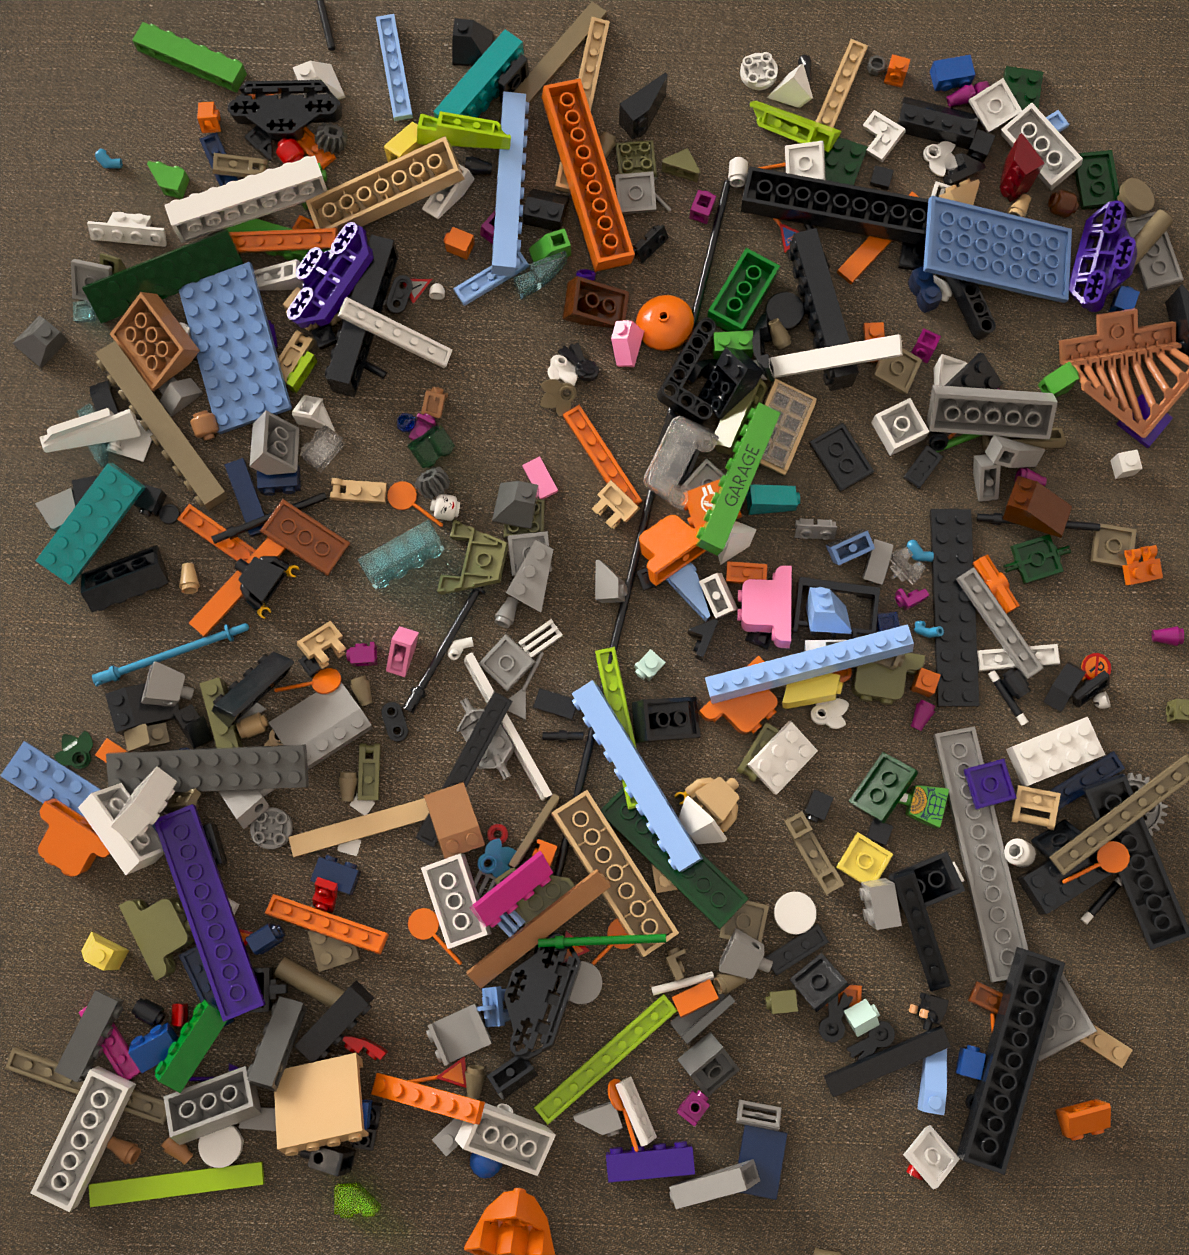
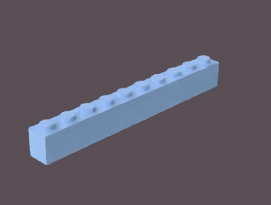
(509, 186)
(810, 664)
(636, 776)

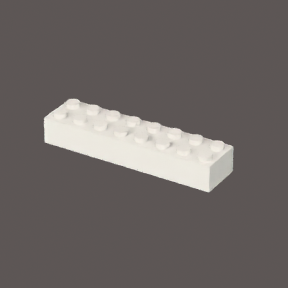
(246, 199)

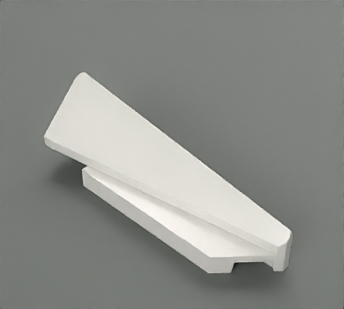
(91, 430)

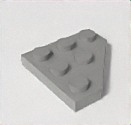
(1067, 1022)

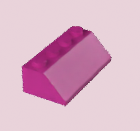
(511, 890)

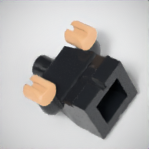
(930, 1010)

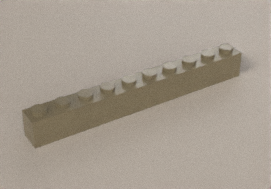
(161, 425)

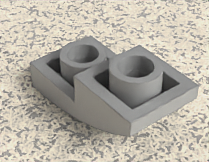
(878, 562)

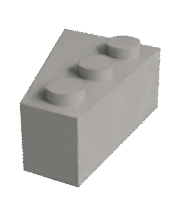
(532, 577)

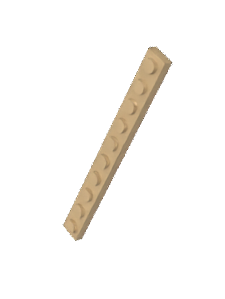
(588, 74)

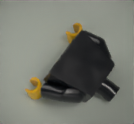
(261, 579)

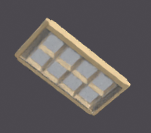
(795, 411)

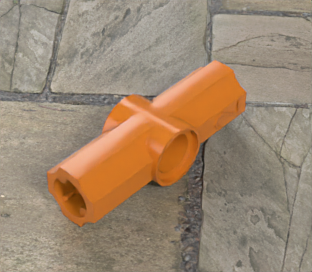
(996, 583)

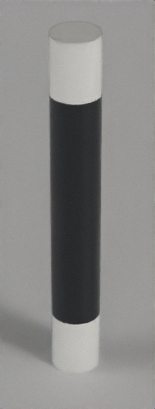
(1008, 698)
(1101, 901)

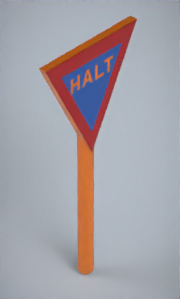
(786, 233)

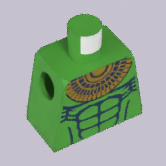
(926, 804)

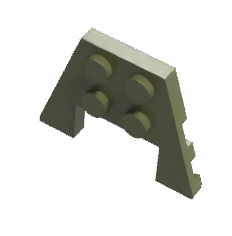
(482, 562)

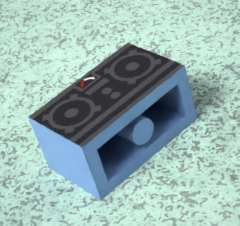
(850, 546)

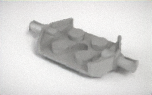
(498, 750)

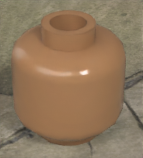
(204, 425)

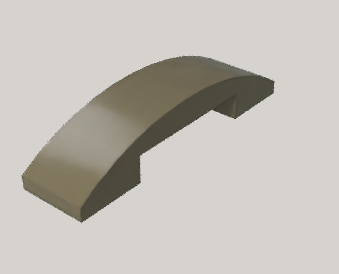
(813, 854)

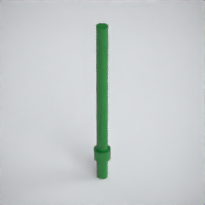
(560, 942)

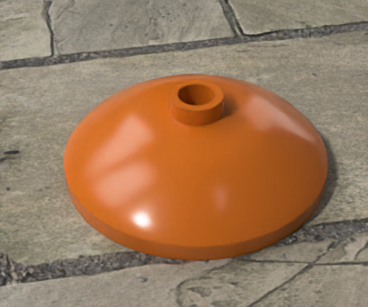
(667, 332)

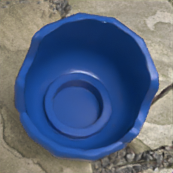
(483, 1166)

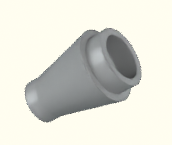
(506, 613)

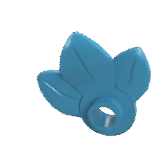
(498, 856)

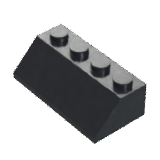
(937, 122)
(123, 579)
(251, 688)

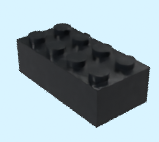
(1045, 885)

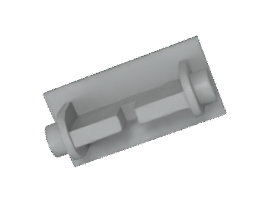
(823, 530)

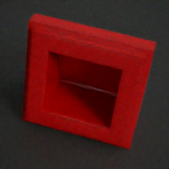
(179, 1014)

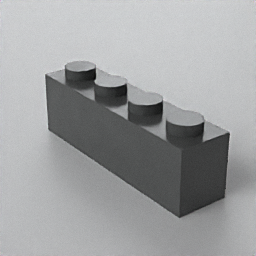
(89, 1035)
(276, 1044)

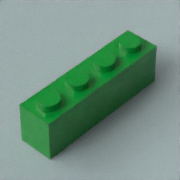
(190, 1047)

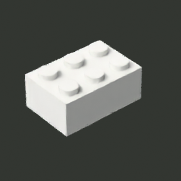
(144, 804)

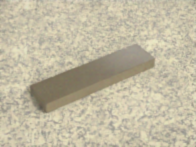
(534, 831)

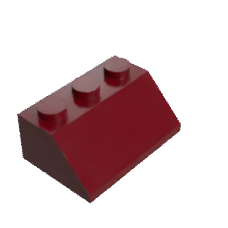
(1020, 169)

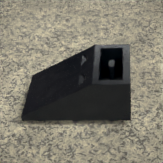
(730, 381)

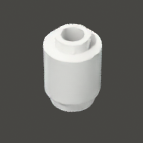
(738, 172)

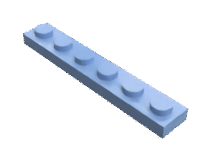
(394, 67)

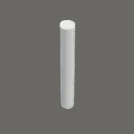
(682, 983)

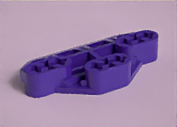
(1108, 266)
(330, 277)

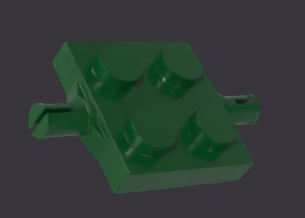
(1037, 559)

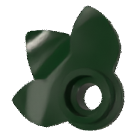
(73, 749)

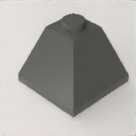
(40, 341)
(516, 504)

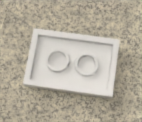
(782, 757)

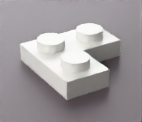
(886, 133)

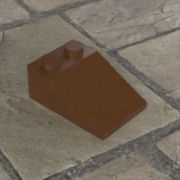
(594, 303)
(1037, 508)

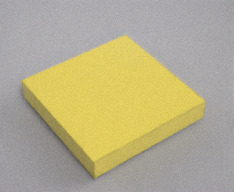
(864, 859)

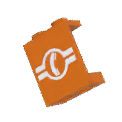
(699, 503)

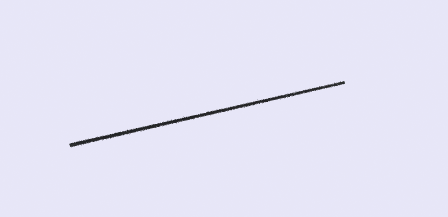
(642, 527)

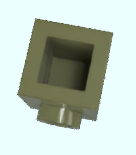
(1178, 711)

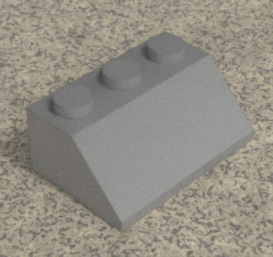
(274, 445)

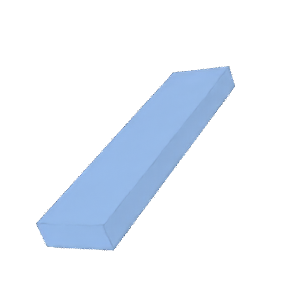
(484, 282)

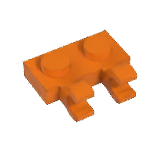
(1142, 571)

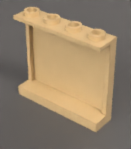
(319, 1105)

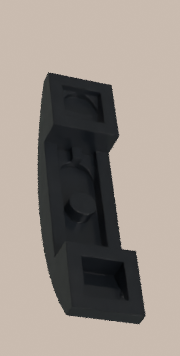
(760, 336)

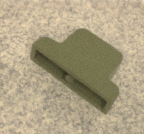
(884, 684)
(158, 932)

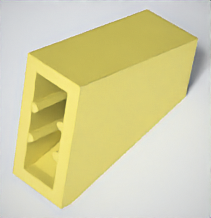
(402, 143)
(812, 691)
(103, 953)

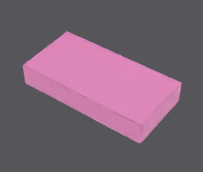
(539, 475)

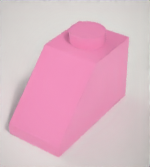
(626, 343)
(401, 651)

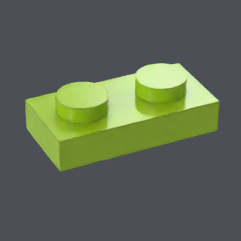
(302, 371)

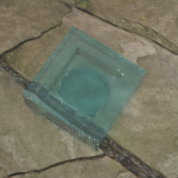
(83, 312)

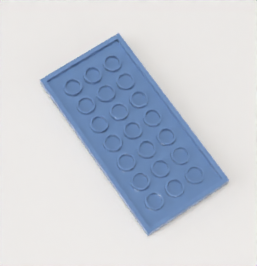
(997, 249)
(235, 347)

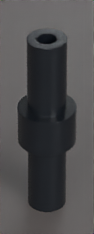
(562, 735)

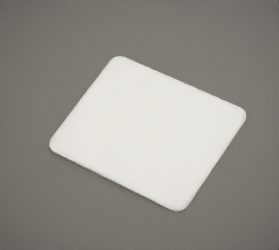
(362, 806)
(350, 847)

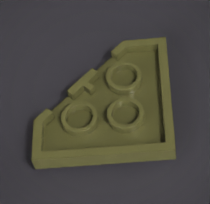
(543, 896)

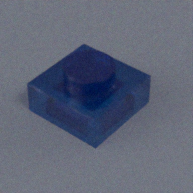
(887, 621)

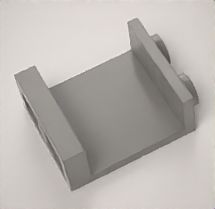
(459, 1034)

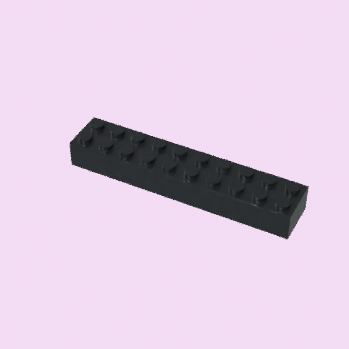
(835, 206)
(1010, 1060)

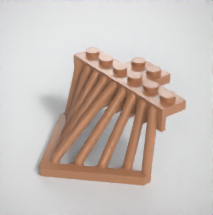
(1117, 341)

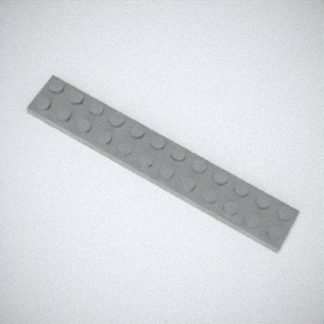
(981, 854)

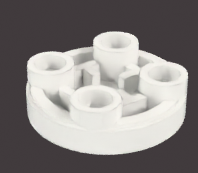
(759, 71)
(795, 913)
(221, 1147)

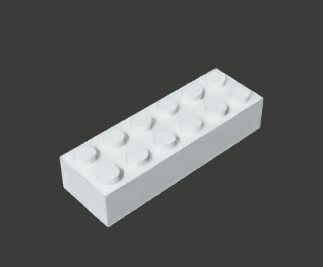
(83, 1138)

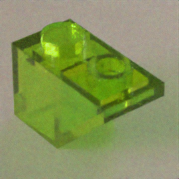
(354, 1199)

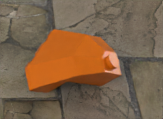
(512, 1227)

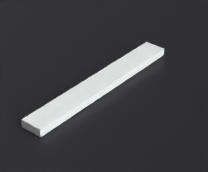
(836, 356)
(520, 749)

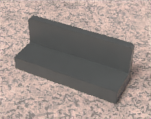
(694, 1023)

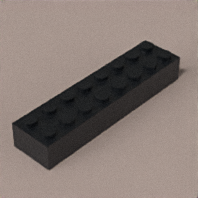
(820, 303)
(352, 341)
(1144, 877)

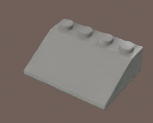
(322, 723)

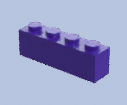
(650, 1162)

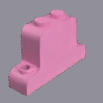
(768, 606)

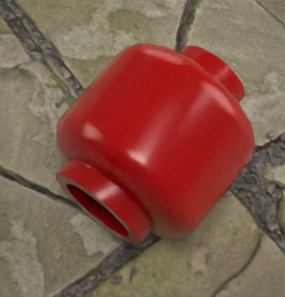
(289, 151)

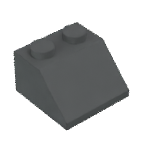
(708, 1064)

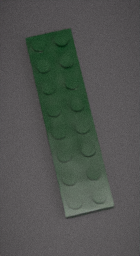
(163, 274)
(701, 883)

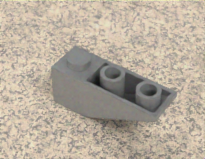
(1013, 453)

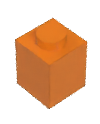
(459, 242)
(925, 682)

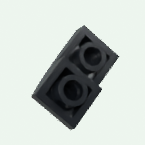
(368, 1142)

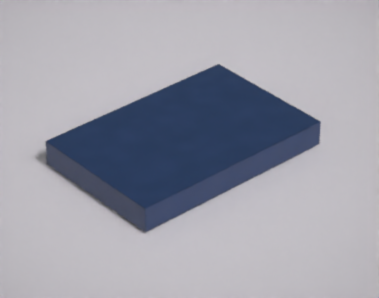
(768, 1151)

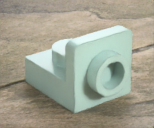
(649, 665)

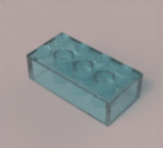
(401, 555)

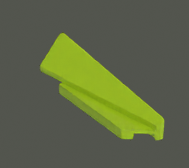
(794, 126)
(462, 131)

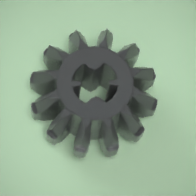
(330, 138)
(432, 482)

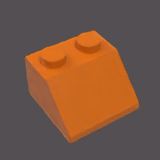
(1084, 1118)

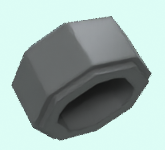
(876, 65)

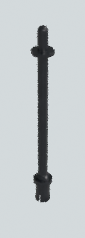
(418, 692)

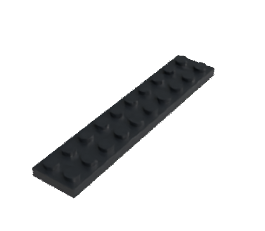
(953, 610)

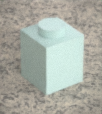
(862, 1017)

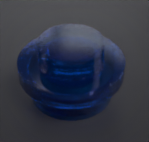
(406, 422)

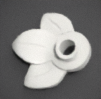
(943, 157)
(562, 369)
(833, 713)

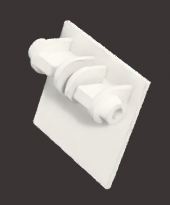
(134, 447)

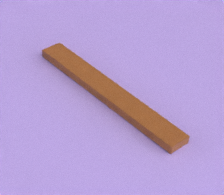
(539, 928)

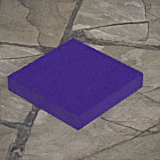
(1145, 410)
(989, 784)

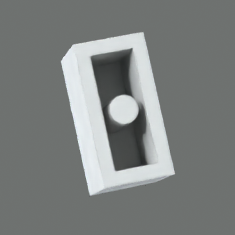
(718, 595)

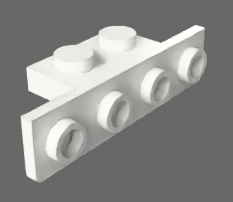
(128, 229)

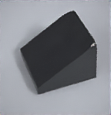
(759, 639)

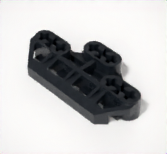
(287, 115)
(537, 996)

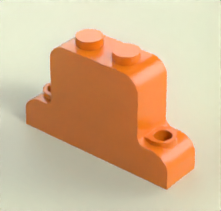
(669, 547)
(745, 711)
(69, 839)

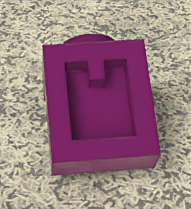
(926, 345)
(423, 424)
(914, 598)

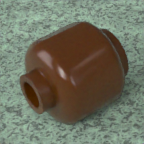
(1063, 203)

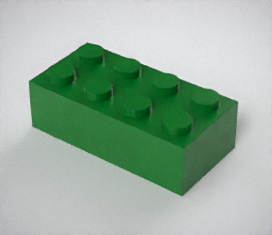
(743, 291)

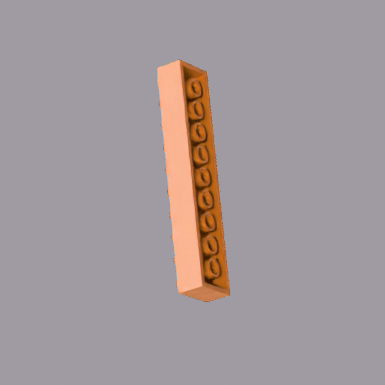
(587, 175)

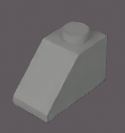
(986, 478)
(608, 585)
(601, 1119)

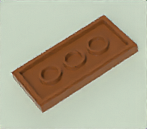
(305, 537)

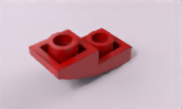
(325, 895)
(357, 1044)

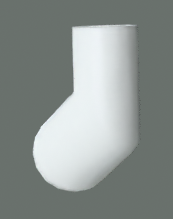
(944, 287)
(457, 647)

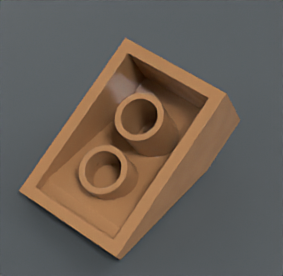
(454, 820)

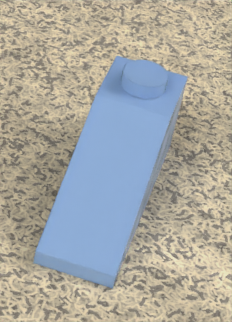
(687, 585)
(933, 1084)

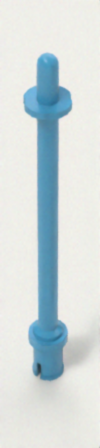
(115, 673)

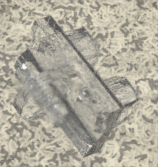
(903, 569)

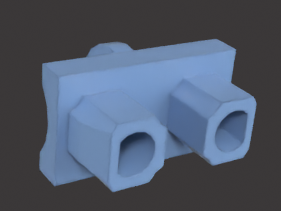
(493, 1007)

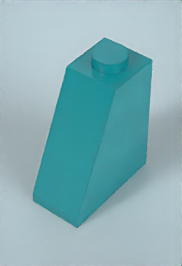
(771, 499)

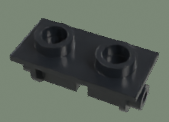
(655, 238)

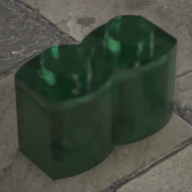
(431, 446)

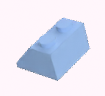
(826, 612)

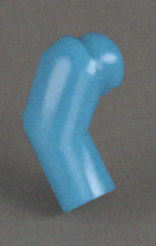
(106, 161)
(918, 553)
(928, 632)

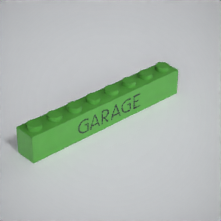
(737, 479)

